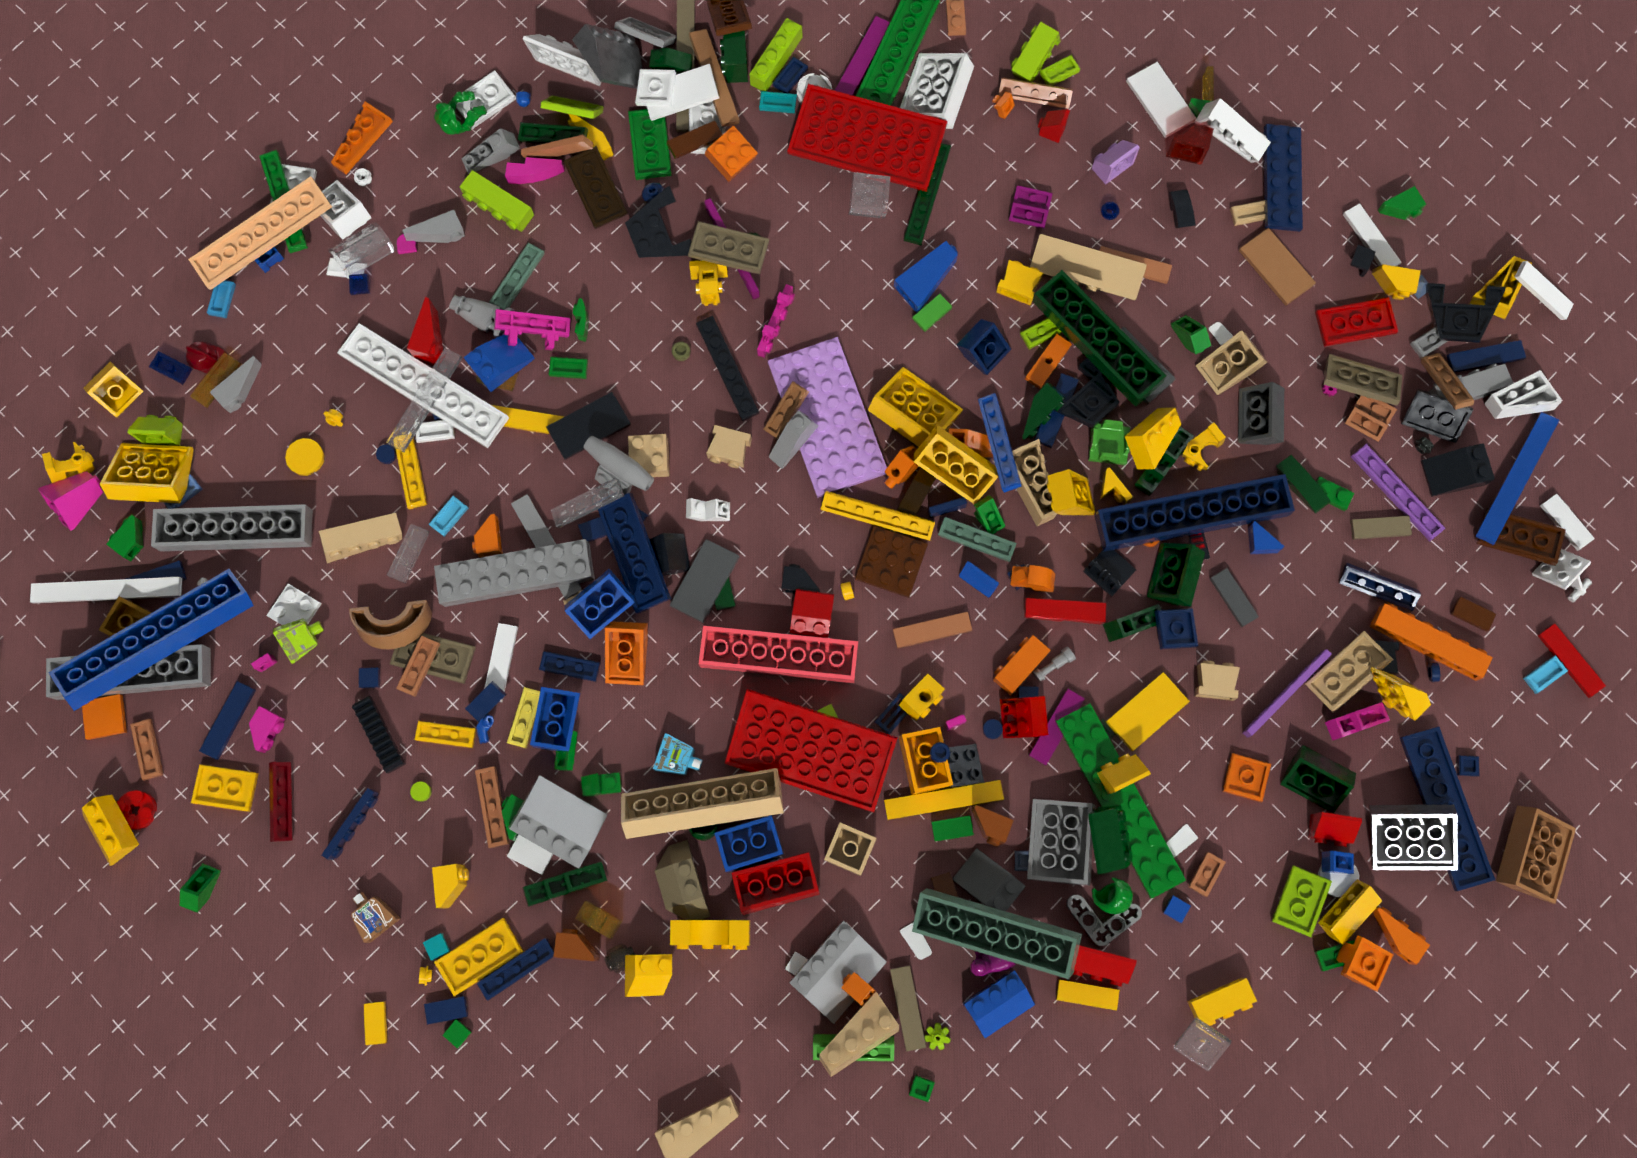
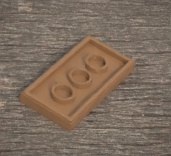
(1277, 266)

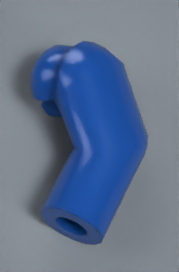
(483, 727)

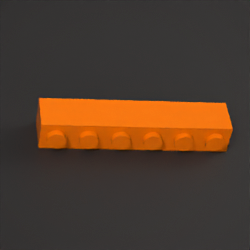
(1431, 642)

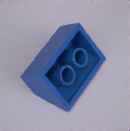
(555, 719)
(999, 1003)

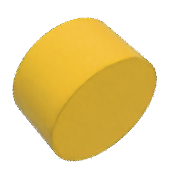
(846, 590)

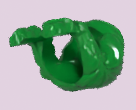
(446, 116)

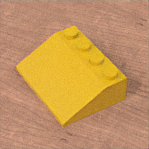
(913, 407)
(148, 473)

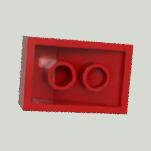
(426, 336)

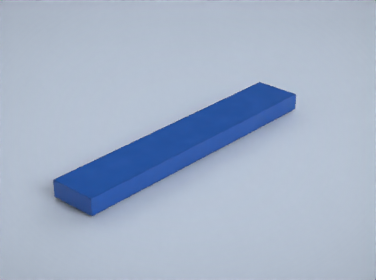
(999, 443)

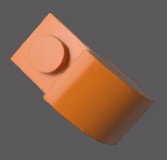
(1034, 576)

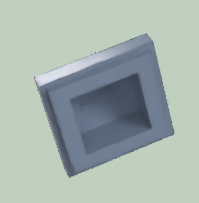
(1422, 287)

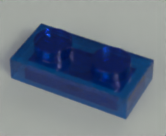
(170, 368)

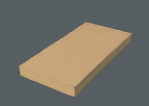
(1348, 671)

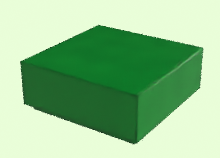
(457, 1033)
(921, 1088)

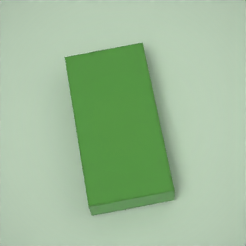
(932, 312)

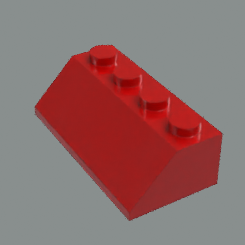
(775, 883)
(1104, 965)

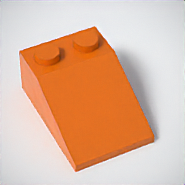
(625, 652)

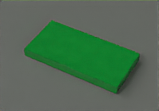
(649, 145)

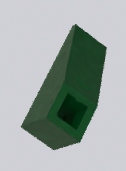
(1042, 406)

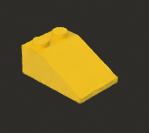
(1070, 493)

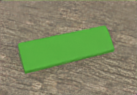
(882, 1052)

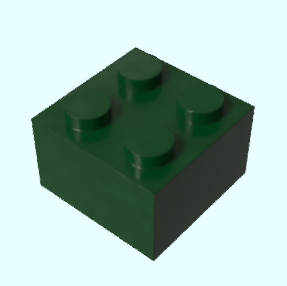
(734, 57)

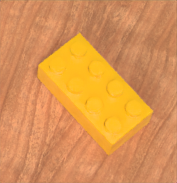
(955, 464)

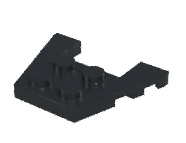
(649, 230)
(1462, 321)
(1093, 400)

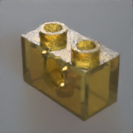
(598, 919)

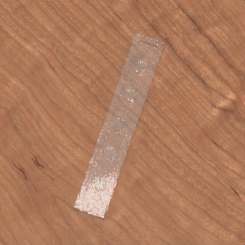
(424, 400)

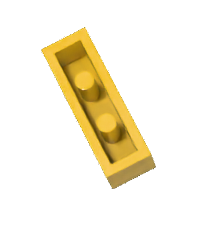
(1350, 911)
(1223, 1001)

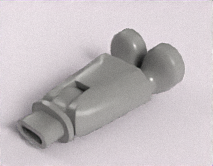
(477, 313)

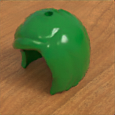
(1114, 897)

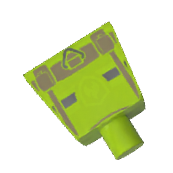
(297, 638)

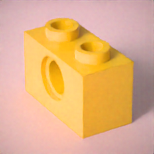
(914, 705)

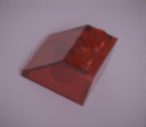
(1191, 144)

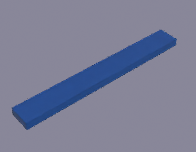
(1517, 478)

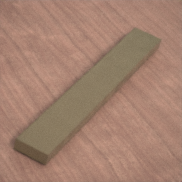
(685, 25)

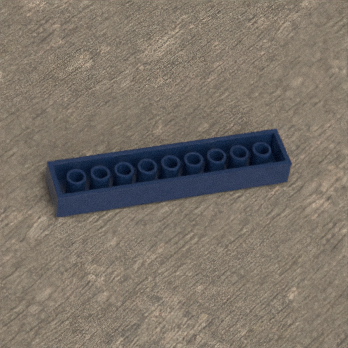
(1194, 512)

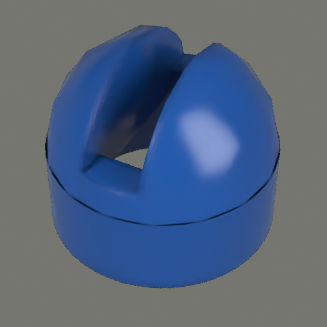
(523, 98)

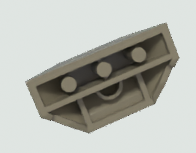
(681, 883)

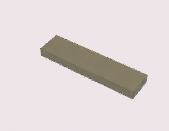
(907, 1008)

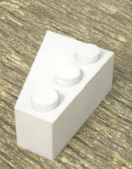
(1524, 397)

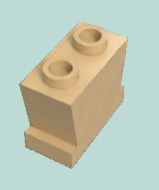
(728, 446)
(1217, 681)

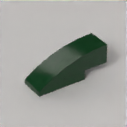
(1303, 484)

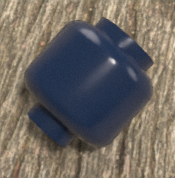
(651, 191)

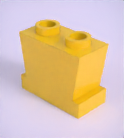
(1019, 282)

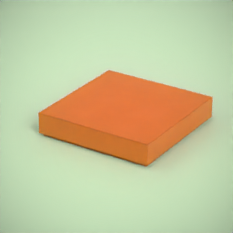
(104, 717)
(1246, 777)

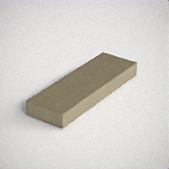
(1381, 527)

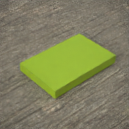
(572, 107)
(1301, 901)

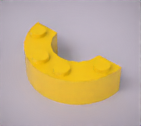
(710, 933)

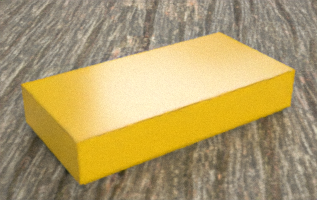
(375, 1023)

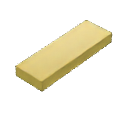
(524, 718)

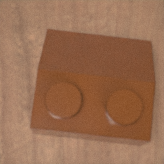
(992, 825)
(574, 946)

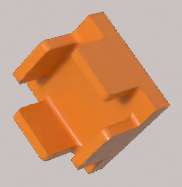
(1364, 962)

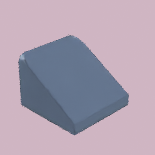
(1021, 860)

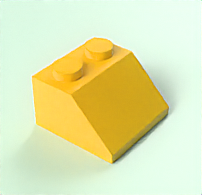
(1397, 281)
(113, 389)
(1123, 773)
(449, 883)
(647, 974)

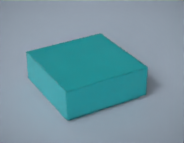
(436, 946)

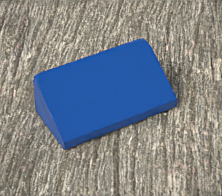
(978, 579)

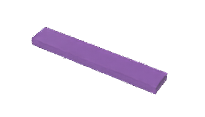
(1398, 492)
(1286, 693)

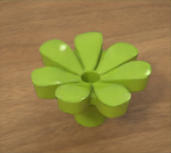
(937, 1032)

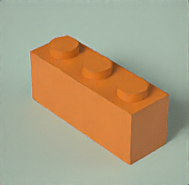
(1020, 664)

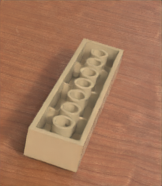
(701, 803)

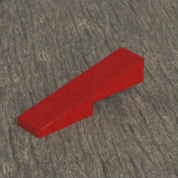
(1065, 610)

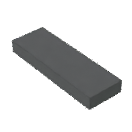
(1234, 597)

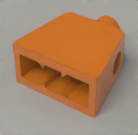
(901, 467)

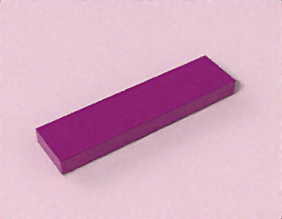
(1047, 744)

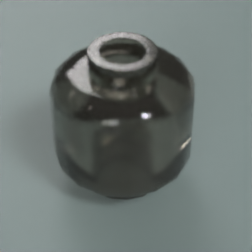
(616, 957)

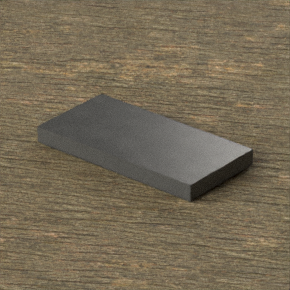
(704, 581)

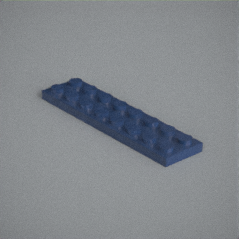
(1440, 786)

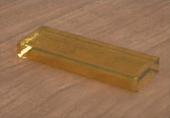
(220, 371)

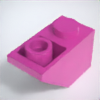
(264, 728)

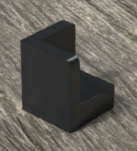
(1362, 259)

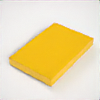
(224, 788)

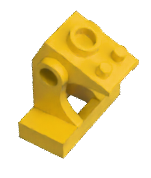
(708, 280)
(1210, 436)
(60, 470)

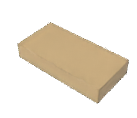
(1248, 213)

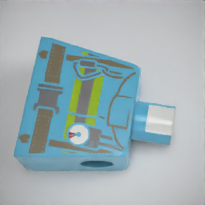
(676, 757)

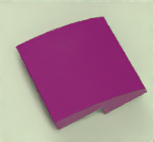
(1030, 207)

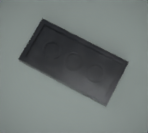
(596, 419)

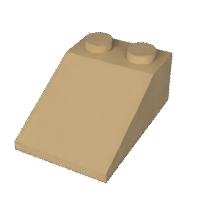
(1231, 363)

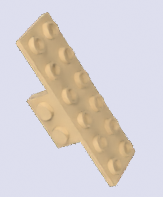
(1089, 267)

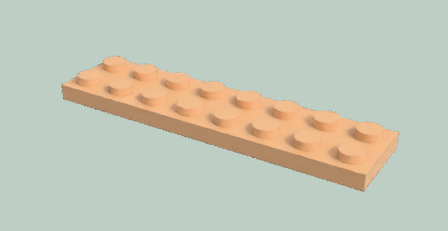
(260, 233)

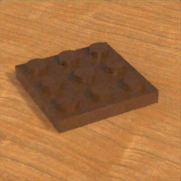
(891, 561)

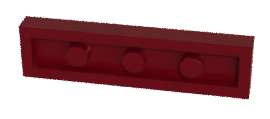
(280, 801)

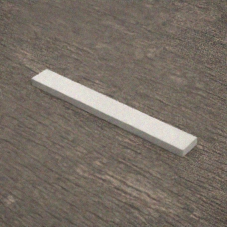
(106, 590)

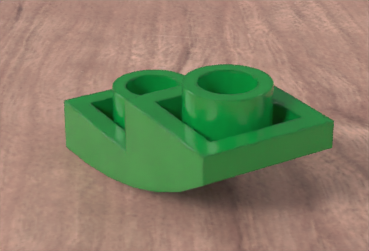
(581, 317)

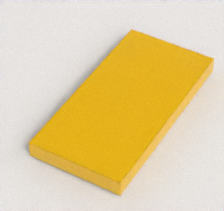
(1147, 711)
(478, 957)

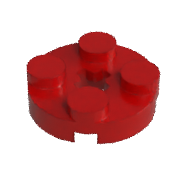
(145, 813)

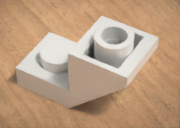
(708, 510)

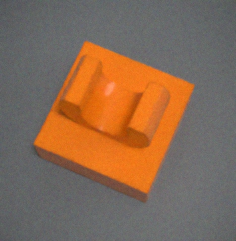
(1003, 104)

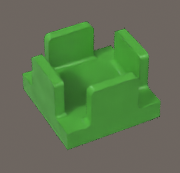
(1109, 443)

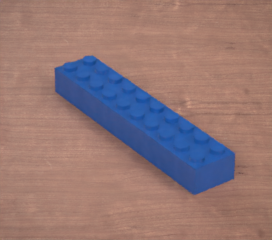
(150, 639)

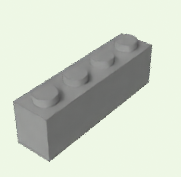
(1483, 382)

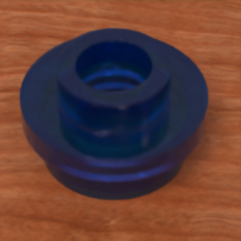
(1110, 206)

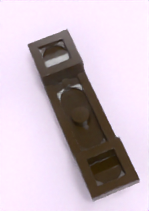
(917, 492)

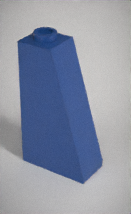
(925, 276)

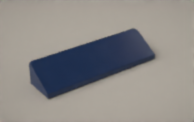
(1380, 587)

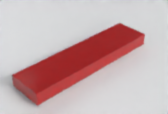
(1573, 661)

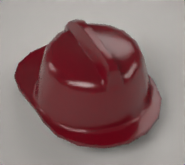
(203, 355)

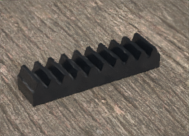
(378, 734)

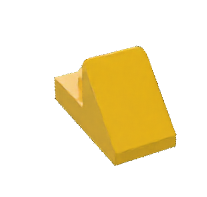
(1112, 484)

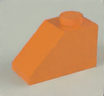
(488, 538)
(857, 988)

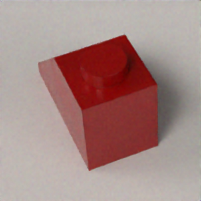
(1053, 124)

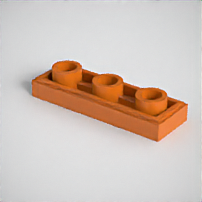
(1054, 353)

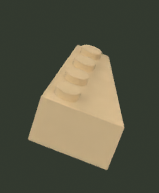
(1034, 482)
(360, 536)
(860, 1035)
(692, 1132)

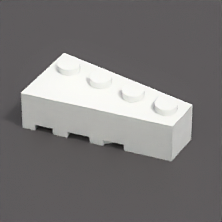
(1233, 130)

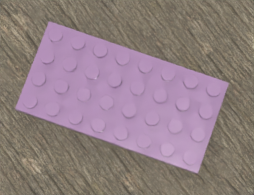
(844, 444)

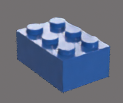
(599, 603)
(749, 843)

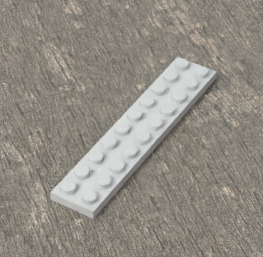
(407, 375)

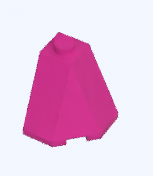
(72, 497)

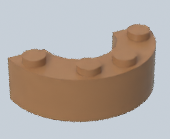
(393, 632)

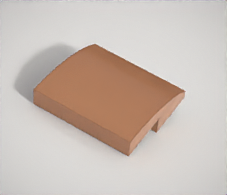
(1370, 417)

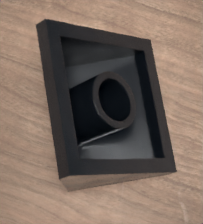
(671, 553)

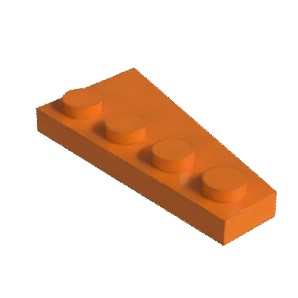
(361, 137)

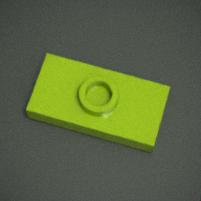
(1060, 71)

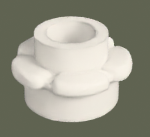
(362, 173)

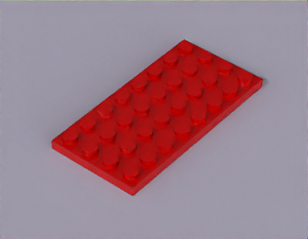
(867, 137)
(811, 750)

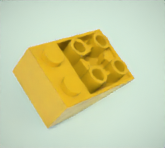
(1400, 694)

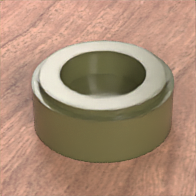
(681, 351)

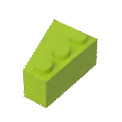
(1035, 52)

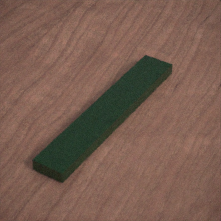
(925, 200)

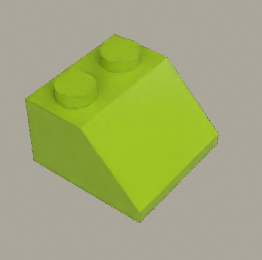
(157, 430)

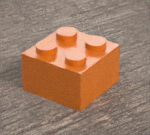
(731, 153)

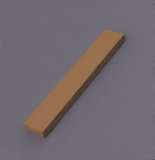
(706, 55)

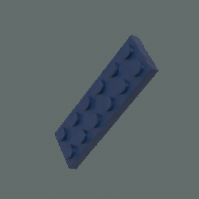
(1283, 178)
(634, 553)

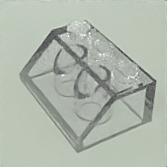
(362, 249)

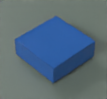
(1176, 909)

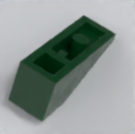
(1131, 623)

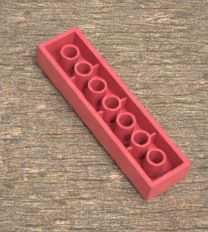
(778, 654)

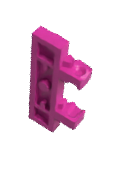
(547, 326)
(772, 329)

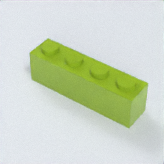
(776, 55)
(497, 201)

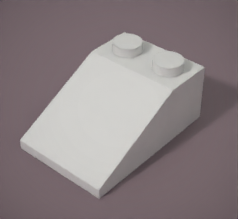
(346, 210)

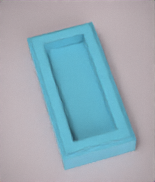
(448, 516)
(1545, 674)

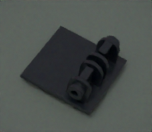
(1109, 571)
(965, 765)

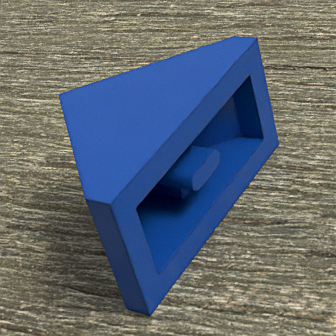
(1262, 541)
(1337, 862)

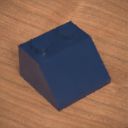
(984, 346)

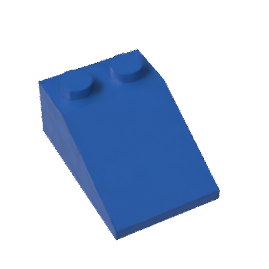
(497, 362)

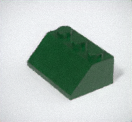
(1176, 573)
(1318, 779)
(1109, 838)

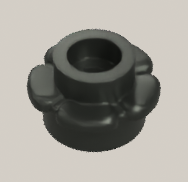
(1424, 445)

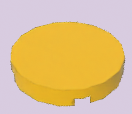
(304, 457)

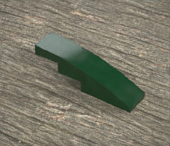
(1152, 477)
(564, 884)

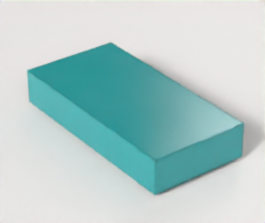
(778, 102)

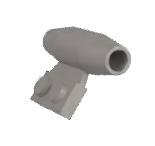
(617, 464)

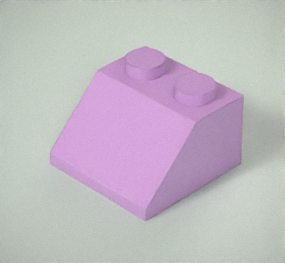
(1115, 160)

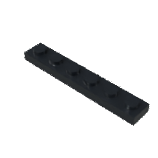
(727, 368)

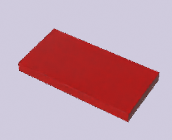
(1356, 321)

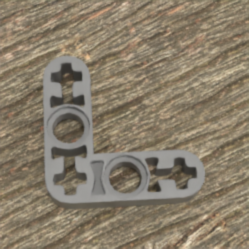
(1097, 925)

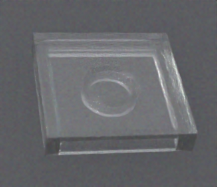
(1202, 1044)

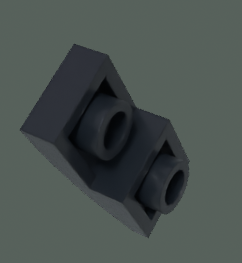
(1182, 207)

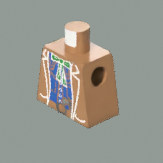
(372, 917)

